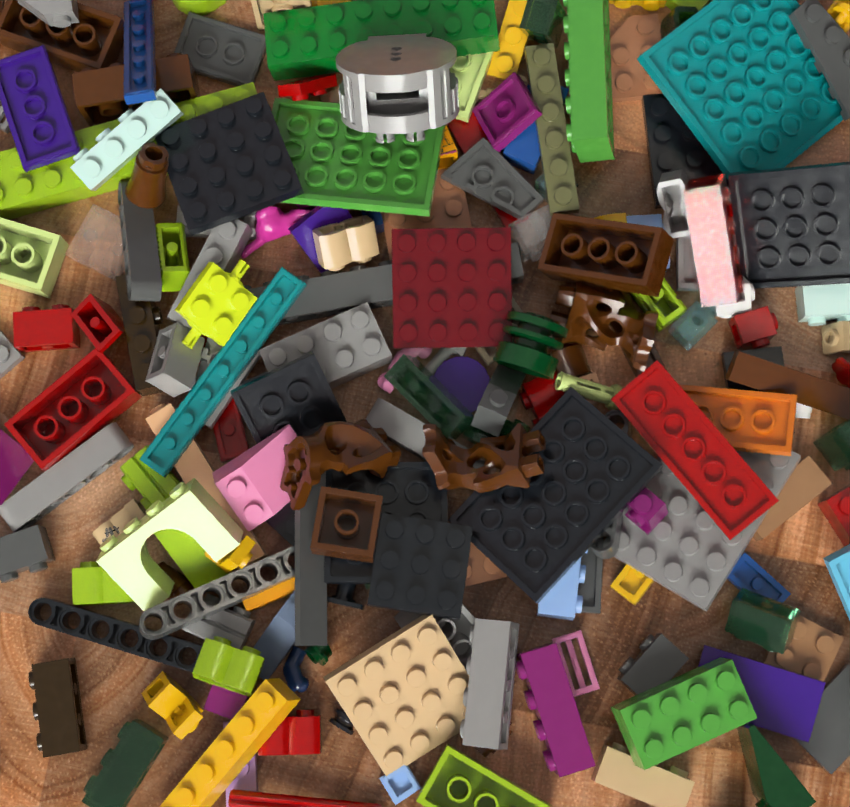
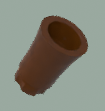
(148, 179)

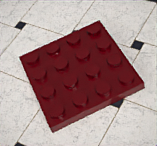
(451, 287)

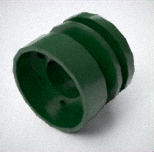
(530, 344)

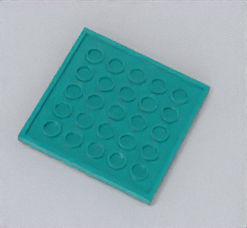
(744, 84)

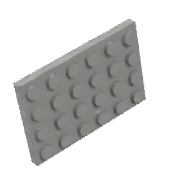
(687, 546)

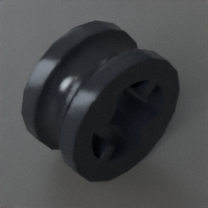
(342, 721)

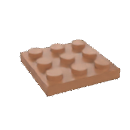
(447, 211)

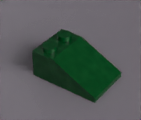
(768, 774)

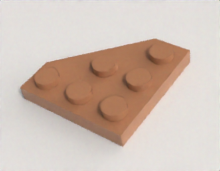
(629, 42)

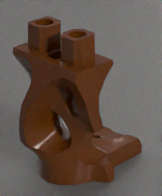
(595, 311)
(356, 447)
(503, 467)

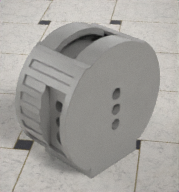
(398, 85)

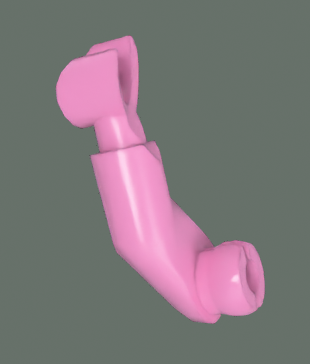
(423, 353)

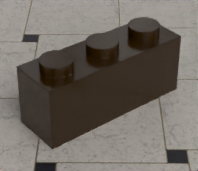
(58, 707)

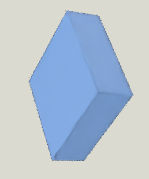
(400, 784)

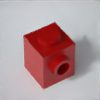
(754, 328)

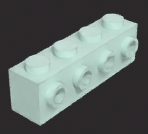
(125, 141)

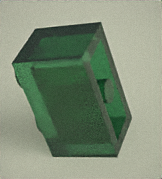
(762, 621)

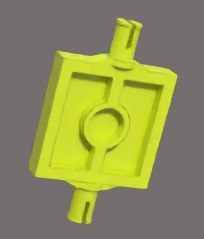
(216, 304)

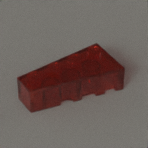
(712, 240)

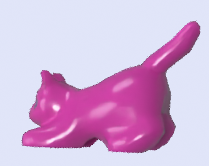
(272, 225)

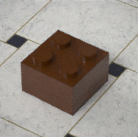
(346, 524)

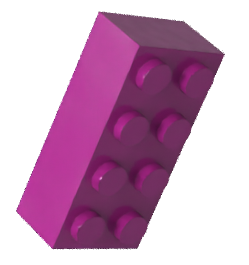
(555, 710)

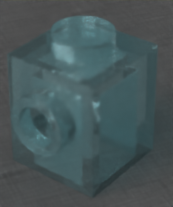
(693, 325)

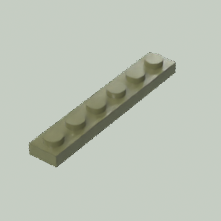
(551, 129)

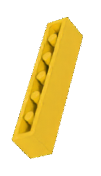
(234, 746)

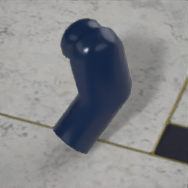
(292, 671)

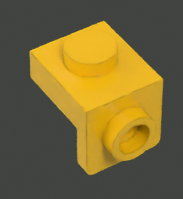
(237, 557)

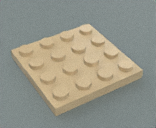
(403, 693)

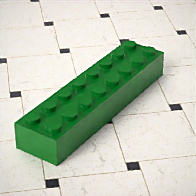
(309, 38)

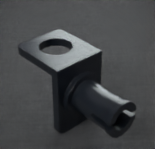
(344, 597)

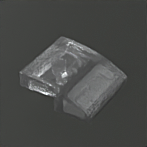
(99, 243)

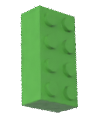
(683, 712)

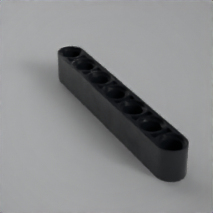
(117, 633)

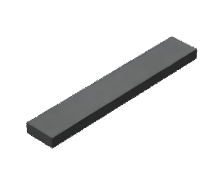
(309, 577)

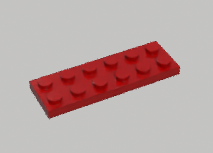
(694, 450)

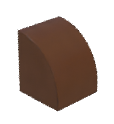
(572, 361)

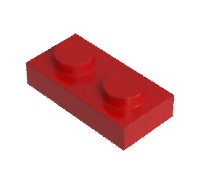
(301, 88)

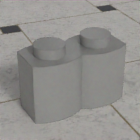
(672, 201)

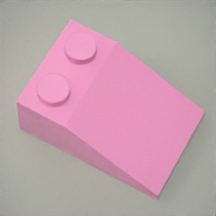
(254, 479)

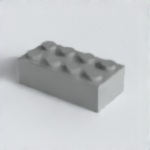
(342, 345)

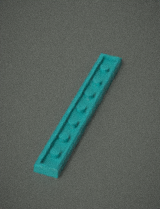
(223, 372)

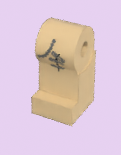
(119, 520)

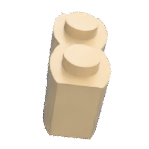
(346, 242)

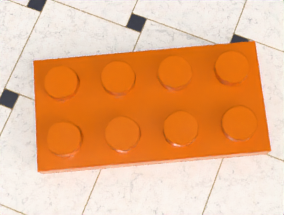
(749, 418)

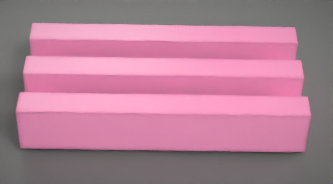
(586, 658)

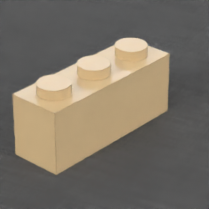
(653, 786)

